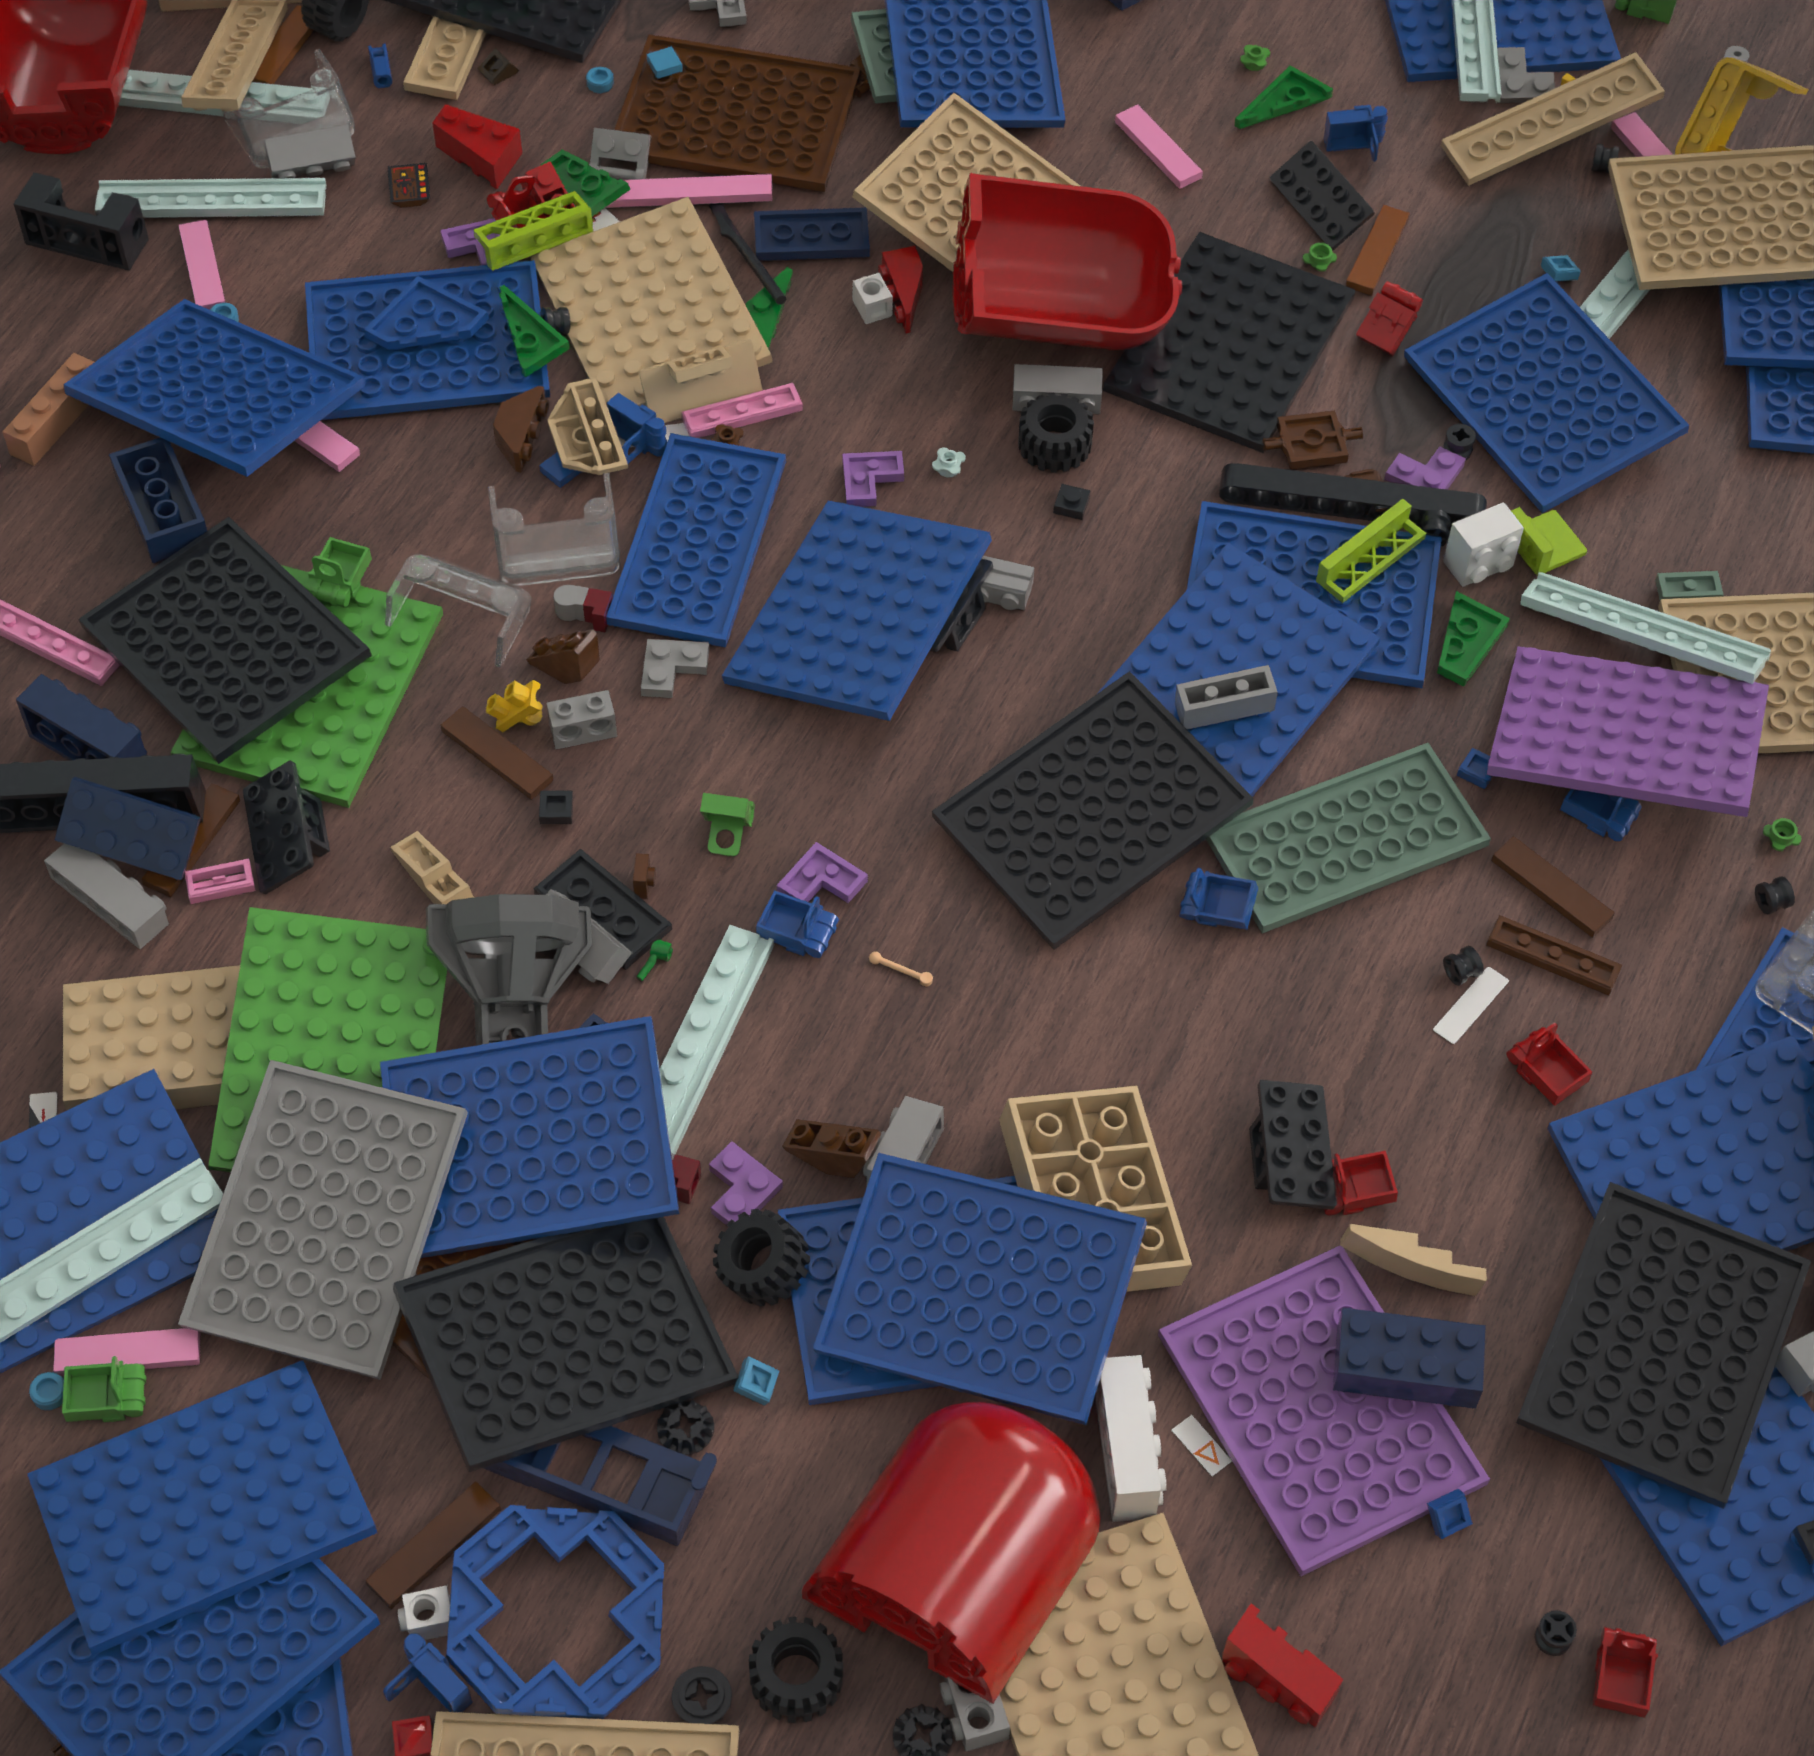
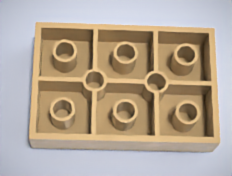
(149, 1023)
(1101, 1154)

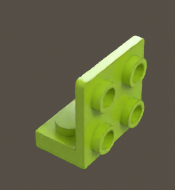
(1547, 541)

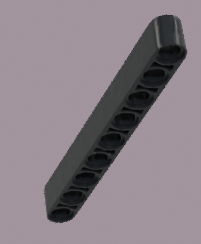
(1338, 494)

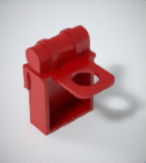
(512, 200)
(1389, 318)
(1549, 1064)
(1362, 1182)
(1625, 1672)

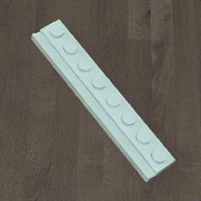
(1476, 50)
(165, 91)
(220, 196)
(1614, 297)
(1646, 627)
(710, 1026)
(106, 1246)

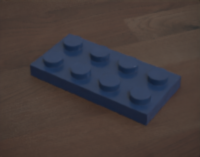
(811, 234)
(127, 828)

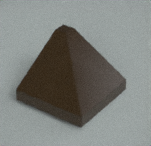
(497, 67)

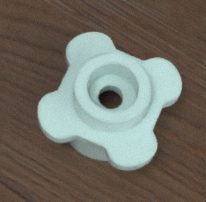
(948, 462)

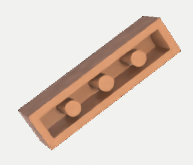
(46, 415)

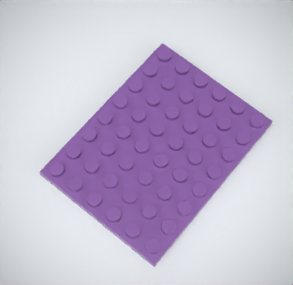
(1630, 731)
(1316, 1459)

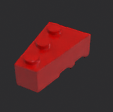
(478, 142)
(1279, 1670)

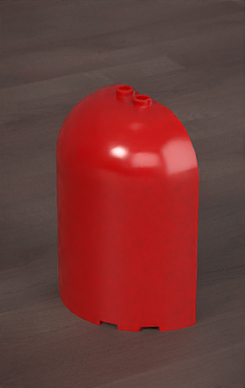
(64, 69)
(1062, 264)
(964, 1542)

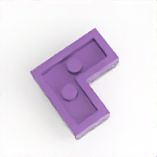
(461, 240)
(865, 470)
(1438, 472)
(822, 869)
(749, 1181)

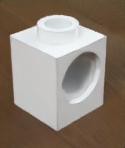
(872, 298)
(432, 1599)

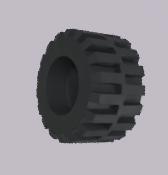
(334, 17)
(1061, 415)
(743, 1242)
(796, 1640)

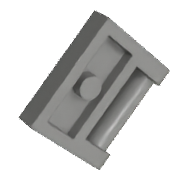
(620, 146)

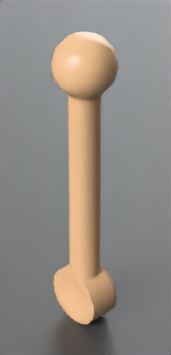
(925, 978)

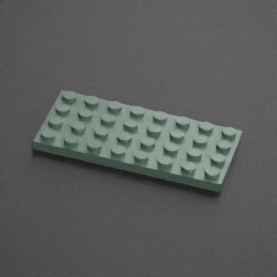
(1348, 836)

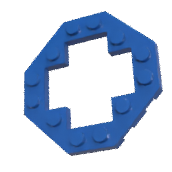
(552, 1689)

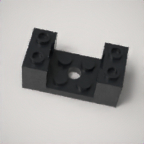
(107, 239)

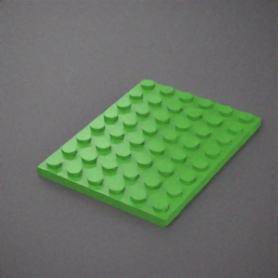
(344, 724)
(325, 1001)

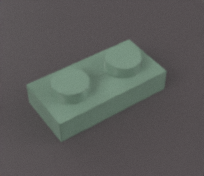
(1688, 585)

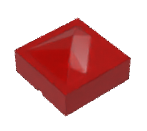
(413, 1736)

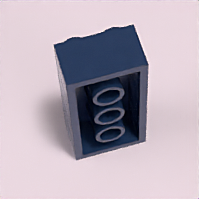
(158, 497)
(74, 725)
(1409, 1358)

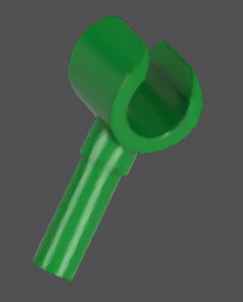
(659, 950)

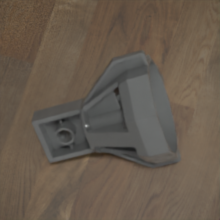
(508, 929)

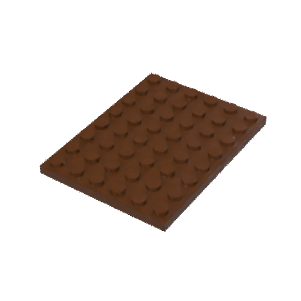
(741, 112)

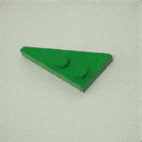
(1284, 95)
(765, 310)
(532, 336)

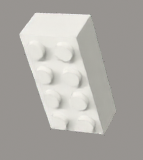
(1128, 1439)

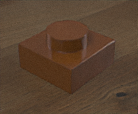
(643, 875)

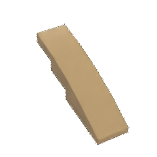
(430, 870)
(1401, 1255)

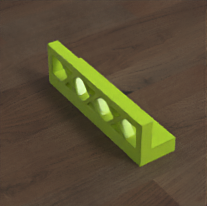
(538, 233)
(1364, 543)

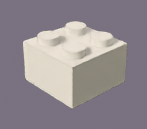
(1483, 544)

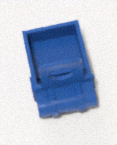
(1355, 129)
(637, 427)
(1602, 812)
(1218, 900)
(797, 924)
(433, 1672)

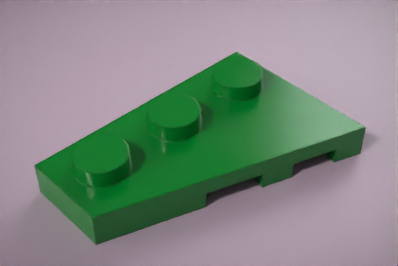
(593, 186)
(1469, 638)

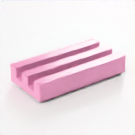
(220, 885)

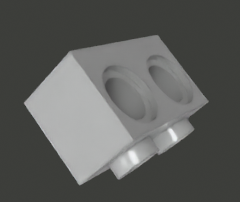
(581, 719)
(969, 1706)

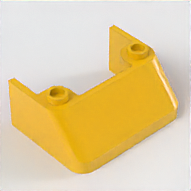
(1724, 102)

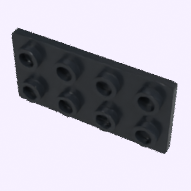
(1322, 195)
(965, 612)
(283, 827)
(1293, 1145)

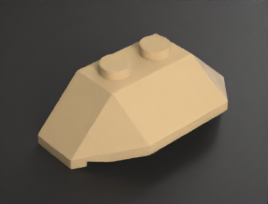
(585, 430)

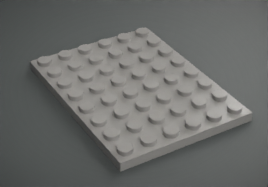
(323, 1218)

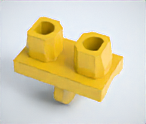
(516, 706)

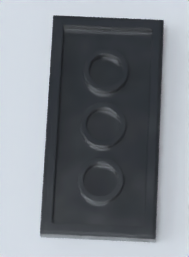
(610, 902)

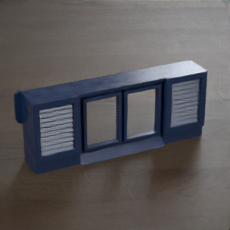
(661, 1499)

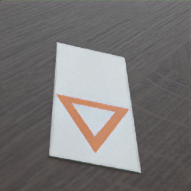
(1201, 1445)

